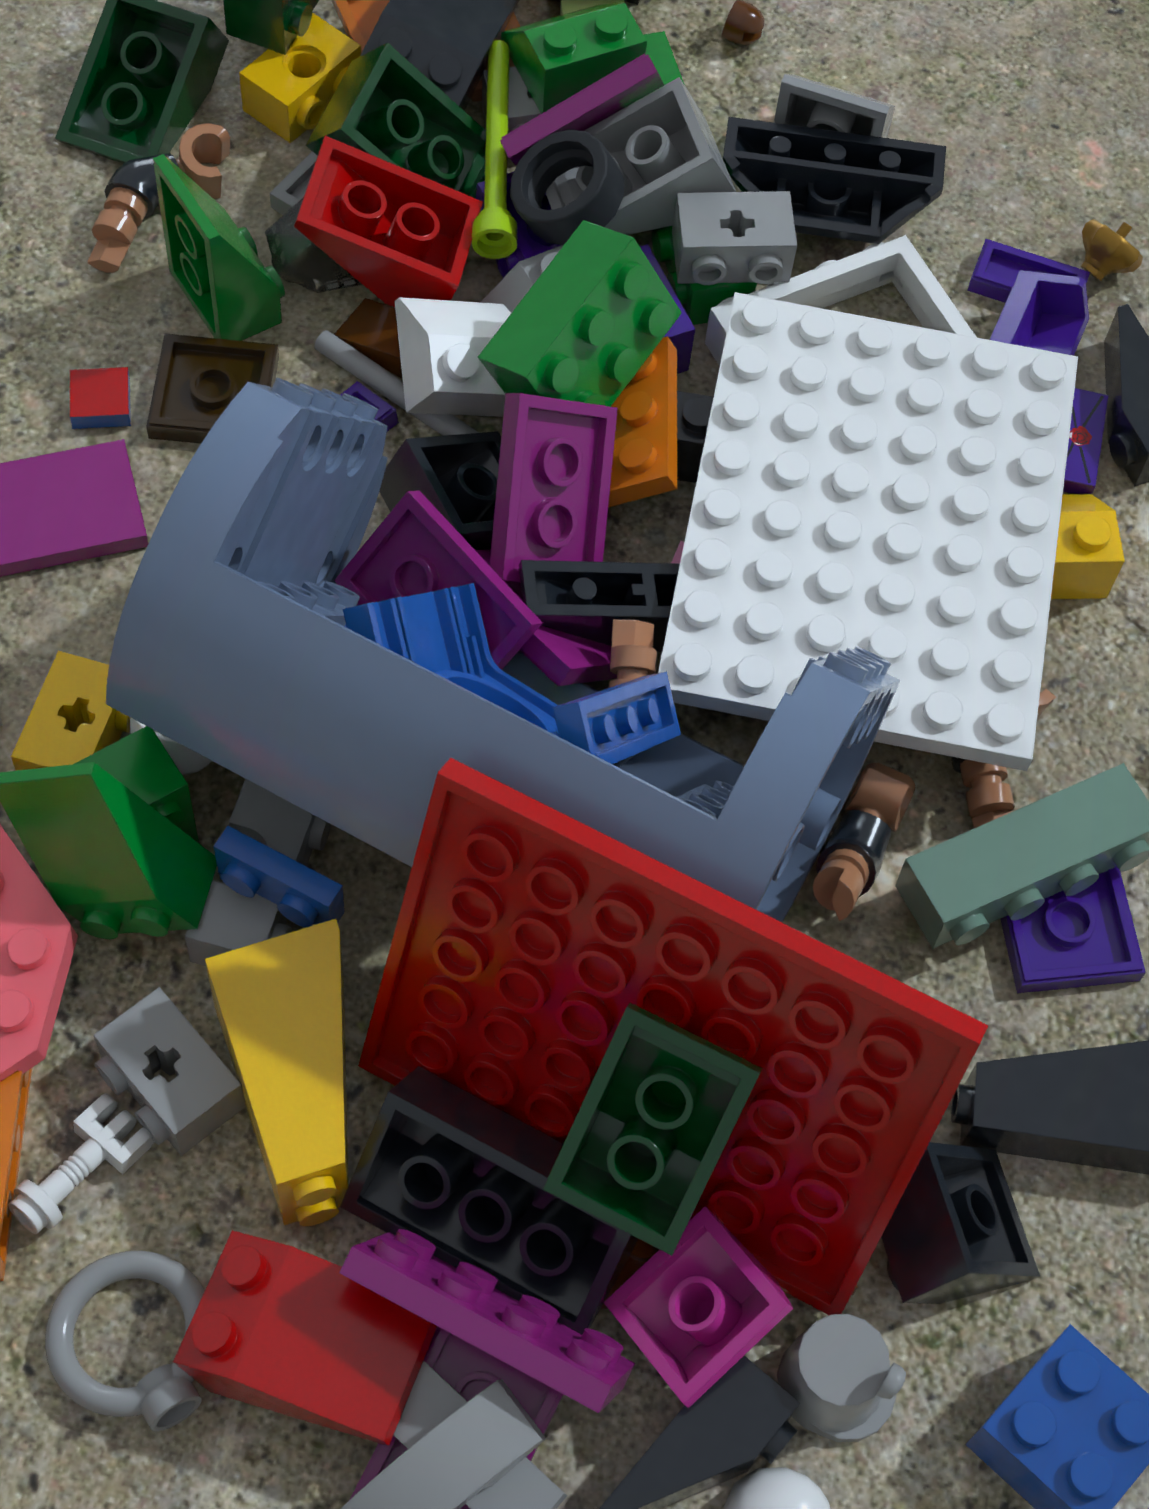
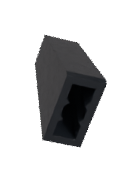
(1061, 1106)

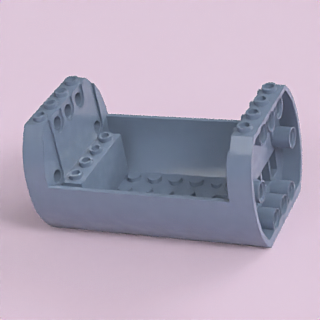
(248, 662)

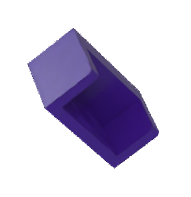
(1044, 312)

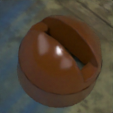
(743, 24)

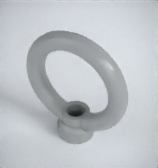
(162, 1395)

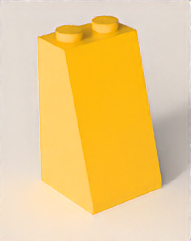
(287, 1046)

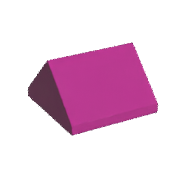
(699, 1307)

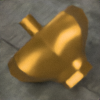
(1108, 250)

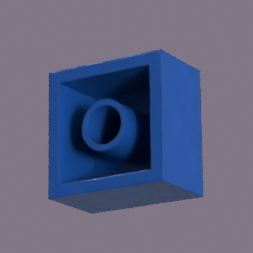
(1069, 1429)

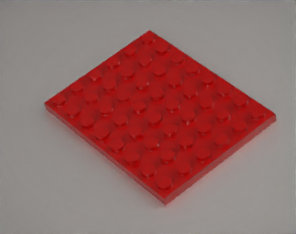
(540, 933)

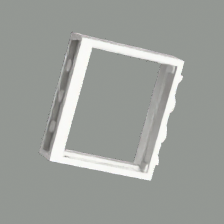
(842, 279)

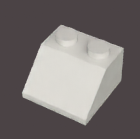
(441, 352)

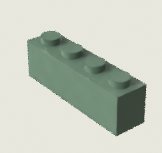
(1027, 857)

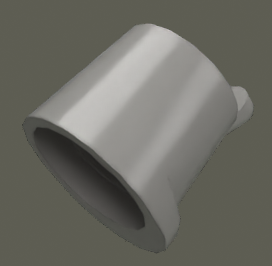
(841, 1378)

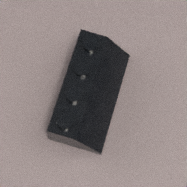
(477, 1193)

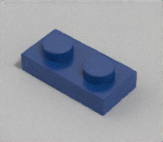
(257, 869)

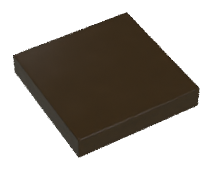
(200, 380)

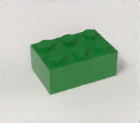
(583, 322)

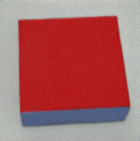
(100, 398)

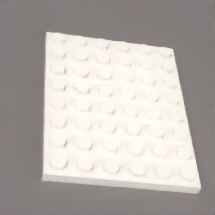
(879, 501)

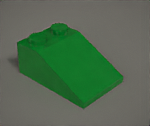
(215, 259)
(107, 851)

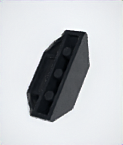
(836, 179)

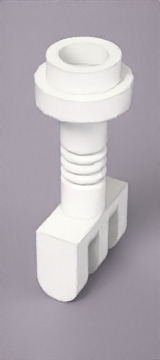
(37, 1204)

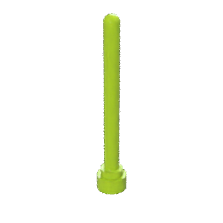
(495, 228)

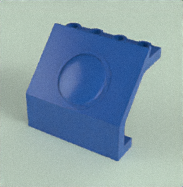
(448, 637)

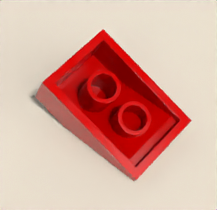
(387, 224)
(303, 1340)

